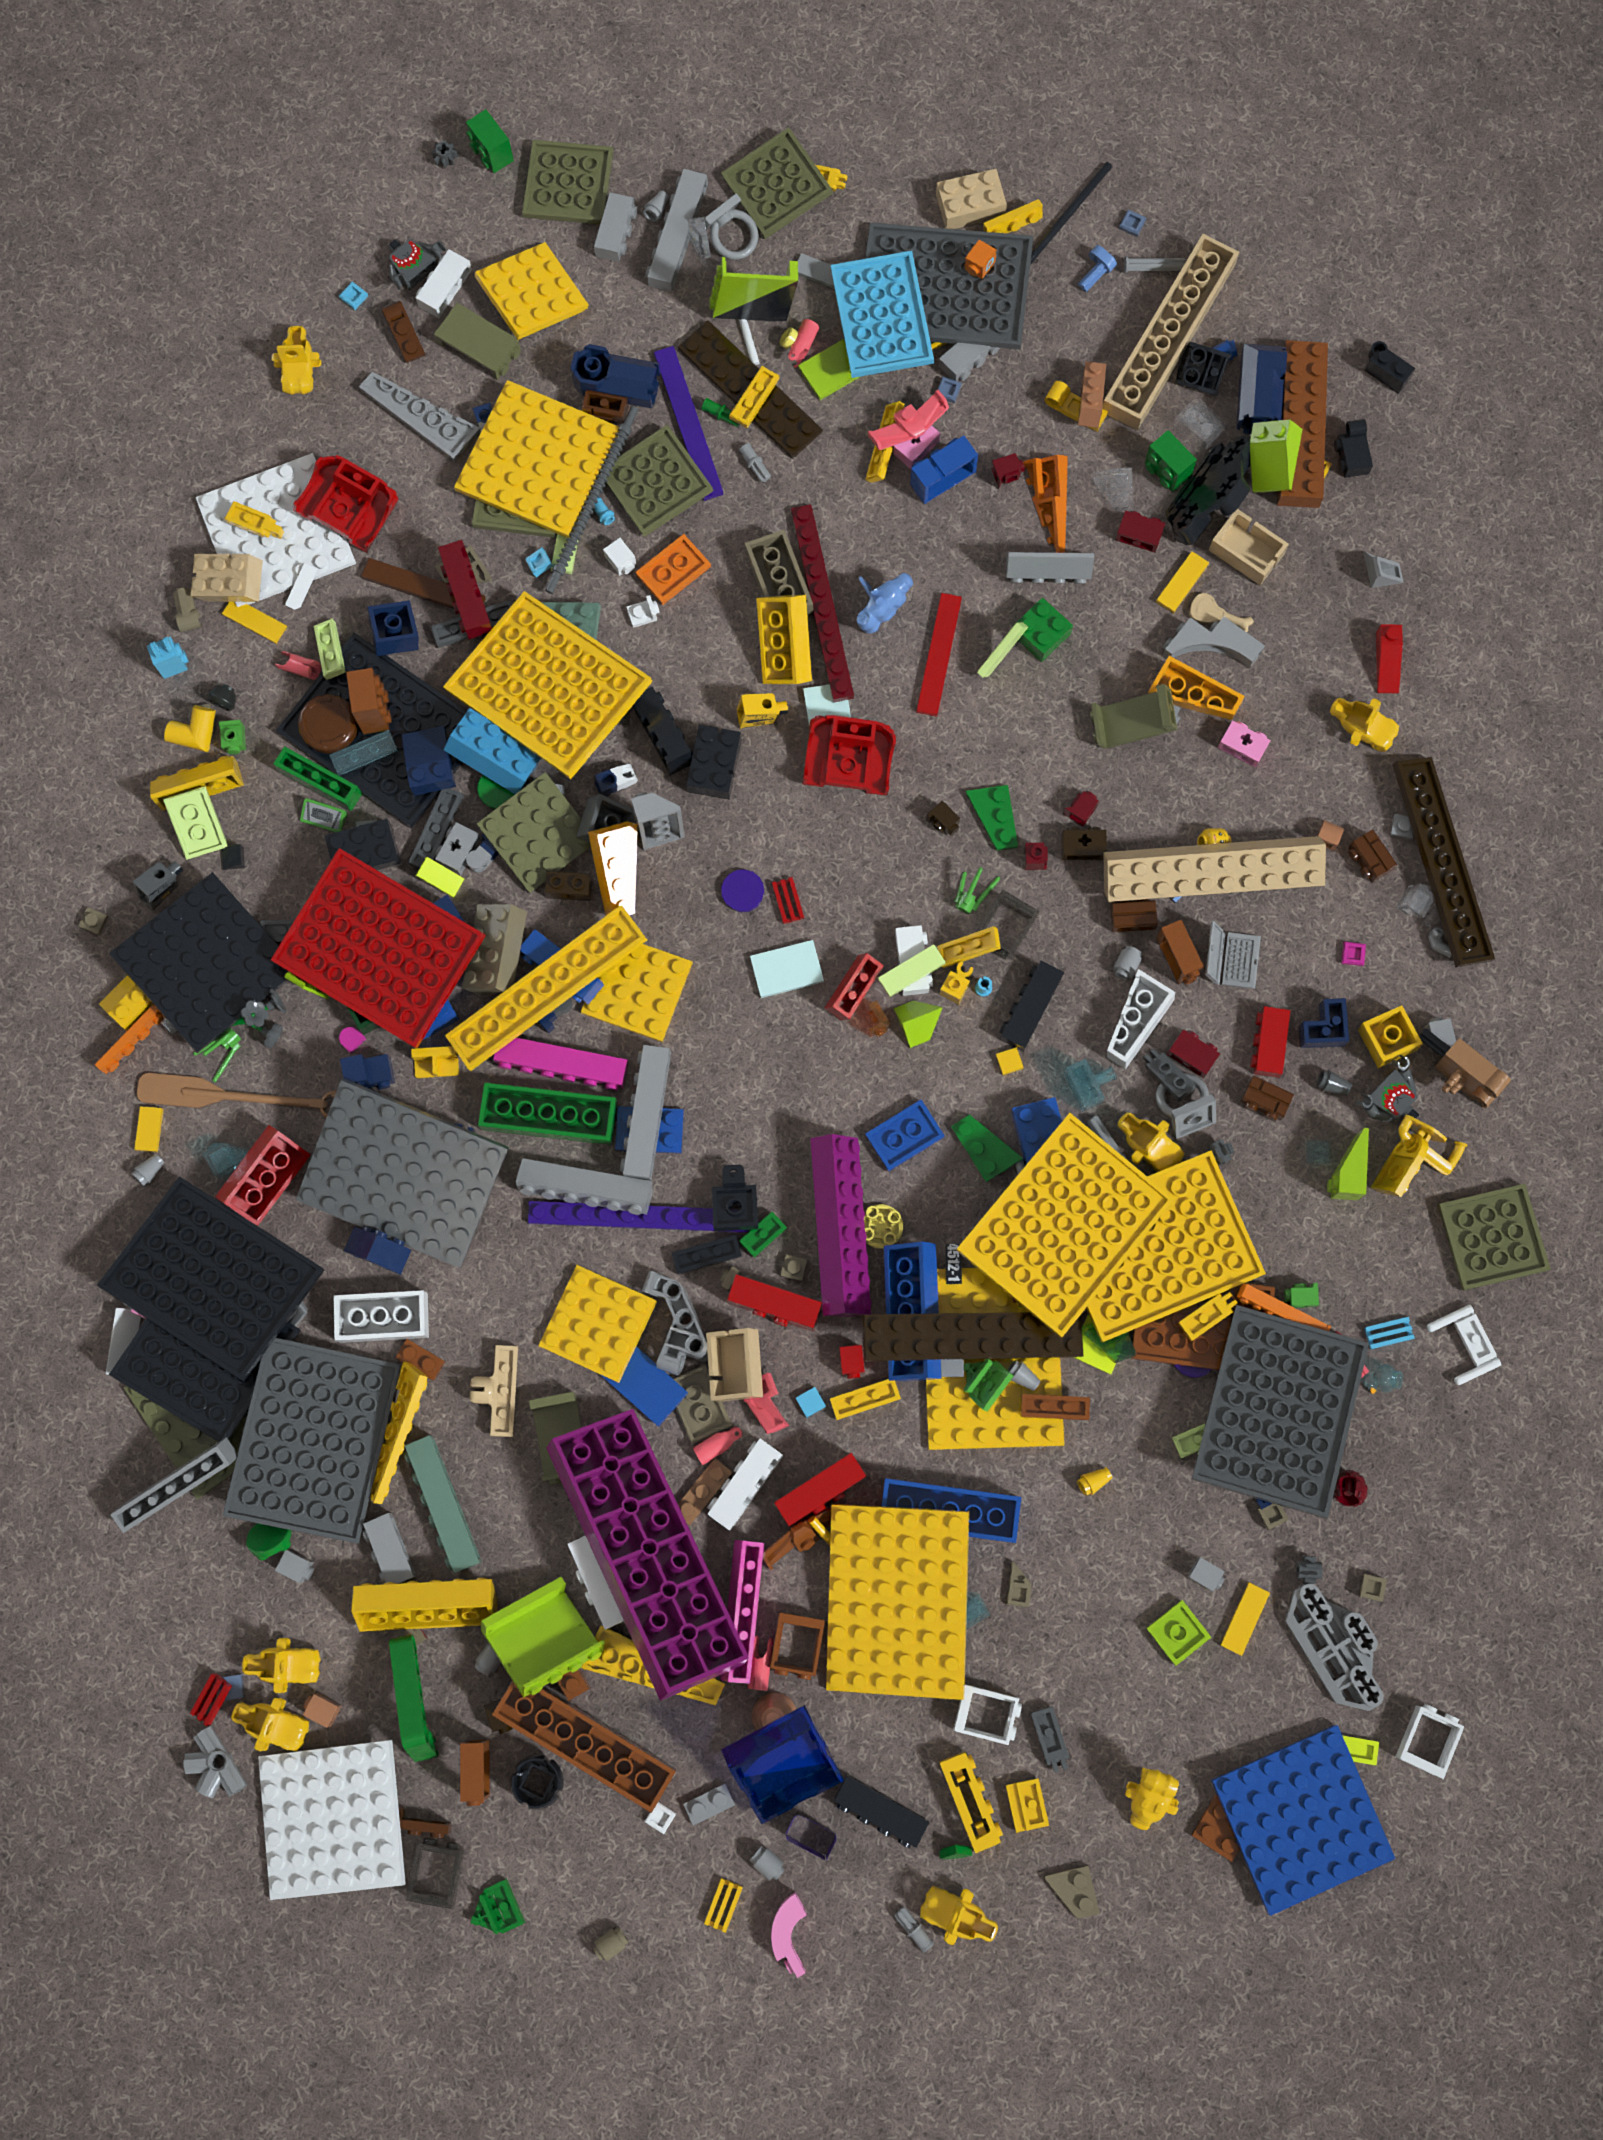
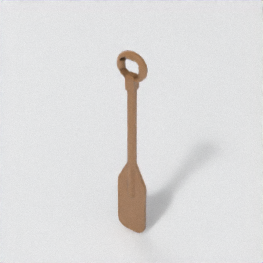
(198, 1092)

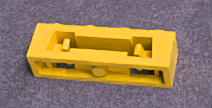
(986, 1838)

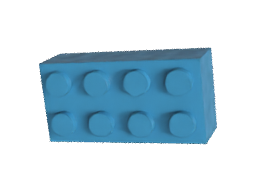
(491, 752)

